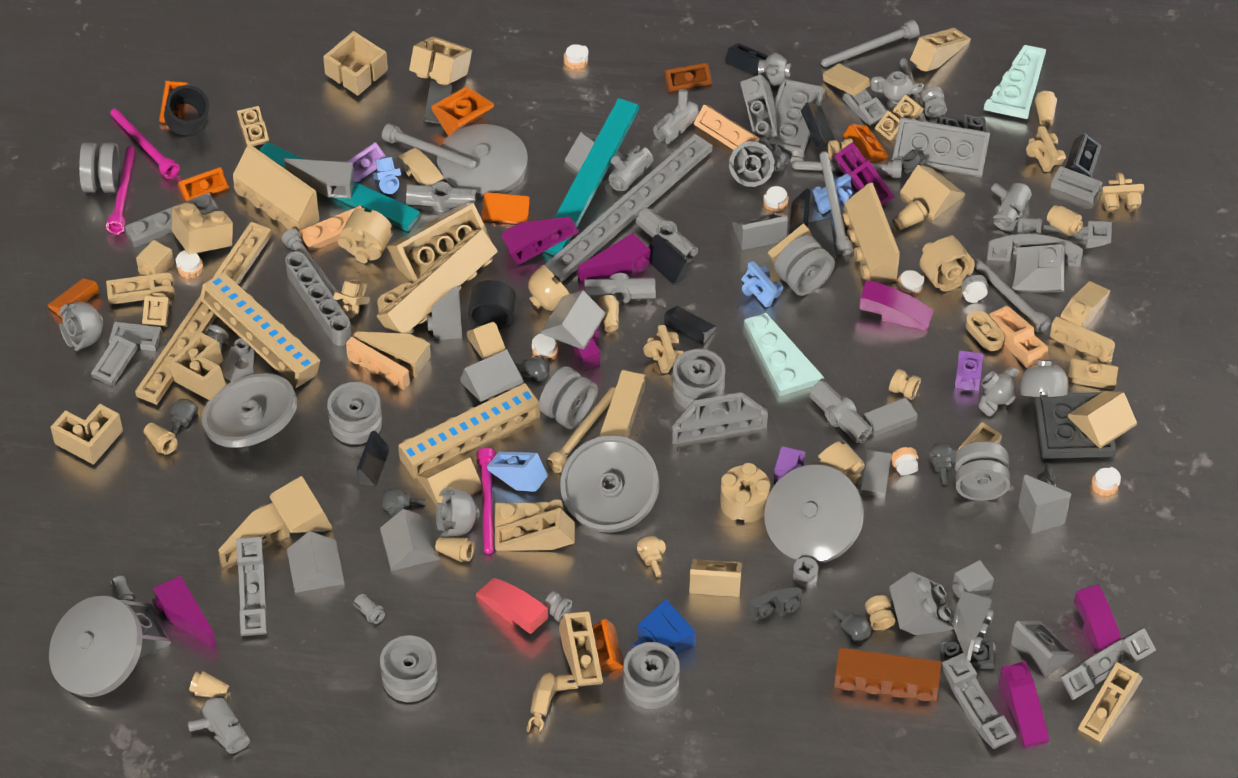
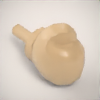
(651, 552)

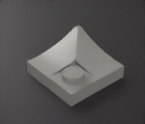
(1039, 269)

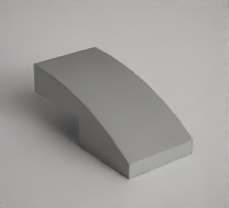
(865, 107)

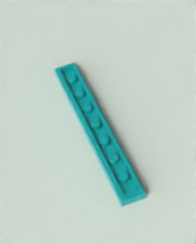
(596, 165)
(396, 212)

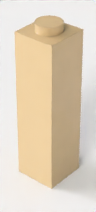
(624, 404)

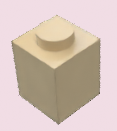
(155, 259)

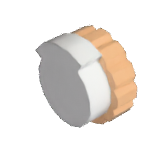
(576, 56)
(776, 199)
(189, 264)
(910, 283)
(544, 347)
(905, 460)
(1106, 481)

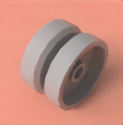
(99, 167)
(804, 265)
(697, 376)
(568, 397)
(354, 412)
(982, 471)
(408, 668)
(651, 675)

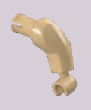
(544, 692)

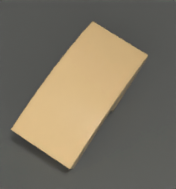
(889, 123)
(252, 126)
(420, 166)

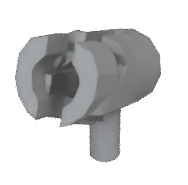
(676, 120)
(629, 167)
(1012, 205)
(224, 723)

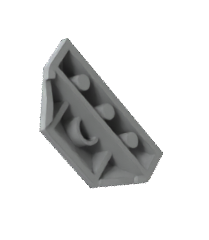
(718, 418)

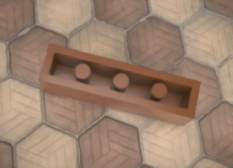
(887, 674)

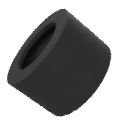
(186, 95)
(492, 303)

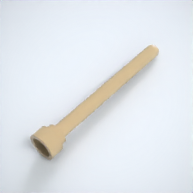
(558, 459)

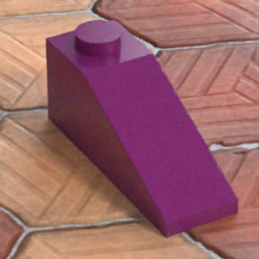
(535, 237)
(625, 257)
(182, 610)
(1023, 703)

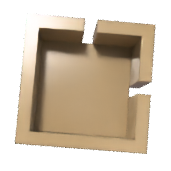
(440, 60)
(355, 63)

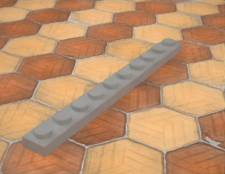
(628, 207)

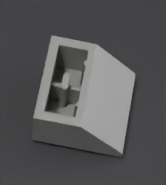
(921, 605)

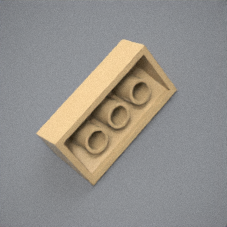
(275, 190)
(871, 236)
(430, 242)

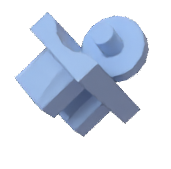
(386, 174)
(843, 189)
(758, 283)

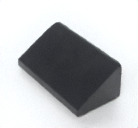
(744, 58)
(817, 124)
(1083, 155)
(800, 210)
(667, 260)
(689, 324)
(372, 460)

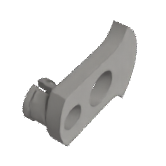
(240, 352)

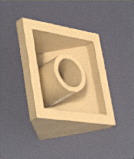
(931, 190)
(1104, 417)
(452, 473)
(300, 508)
(715, 577)

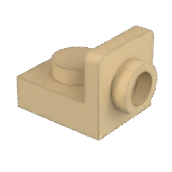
(156, 310)

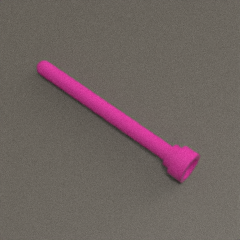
(167, 166)
(116, 221)
(483, 458)

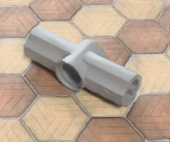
(439, 196)
(667, 230)
(621, 287)
(840, 412)

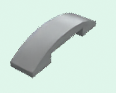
(1095, 235)
(1002, 248)
(251, 586)
(1099, 665)
(975, 703)

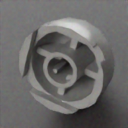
(751, 164)
(80, 324)
(1044, 380)
(456, 512)

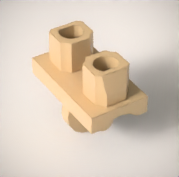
(1044, 149)
(1121, 189)
(352, 296)
(661, 348)

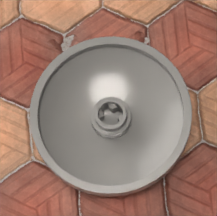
(499, 159)
(249, 410)
(609, 483)
(814, 513)
(95, 646)

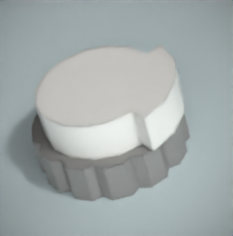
(974, 288)

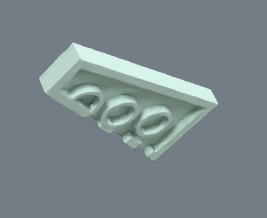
(1018, 84)
(782, 359)

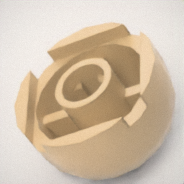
(545, 289)

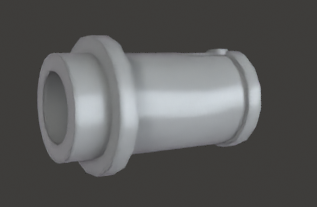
(121, 589)
(369, 609)

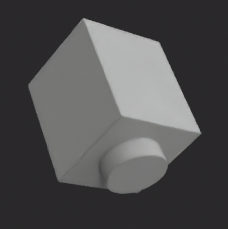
(973, 579)

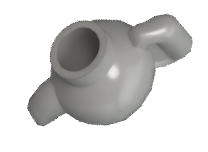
(774, 69)
(895, 86)
(998, 390)

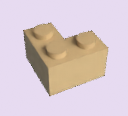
(199, 231)
(198, 366)
(90, 436)

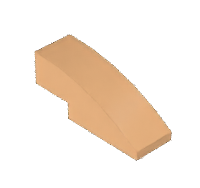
(1020, 337)

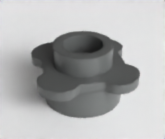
(911, 161)

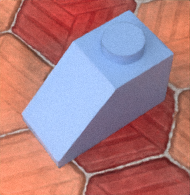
(519, 470)

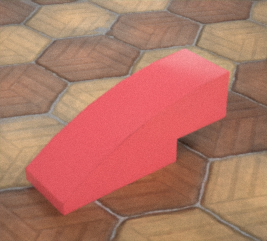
(513, 604)

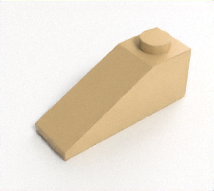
(937, 48)
(1085, 304)
(401, 348)
(262, 523)
(539, 532)
(580, 648)
(1110, 701)

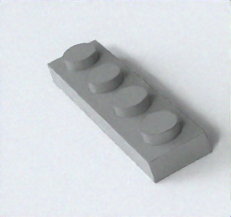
(161, 223)

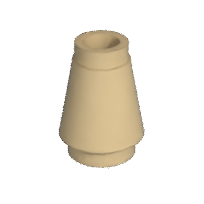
(1046, 107)
(910, 215)
(611, 308)
(160, 438)
(456, 548)
(208, 686)

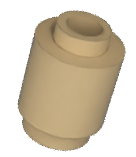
(1065, 220)

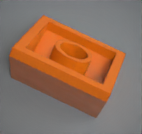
(461, 109)

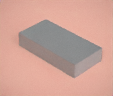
(1076, 184)
(142, 335)
(114, 360)
(890, 416)
(876, 474)

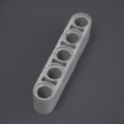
(318, 298)

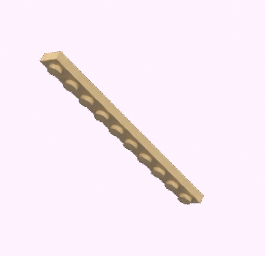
(200, 316)

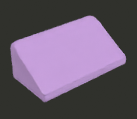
(365, 163)

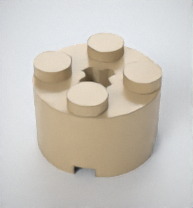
(365, 235)
(946, 263)
(844, 460)
(744, 493)

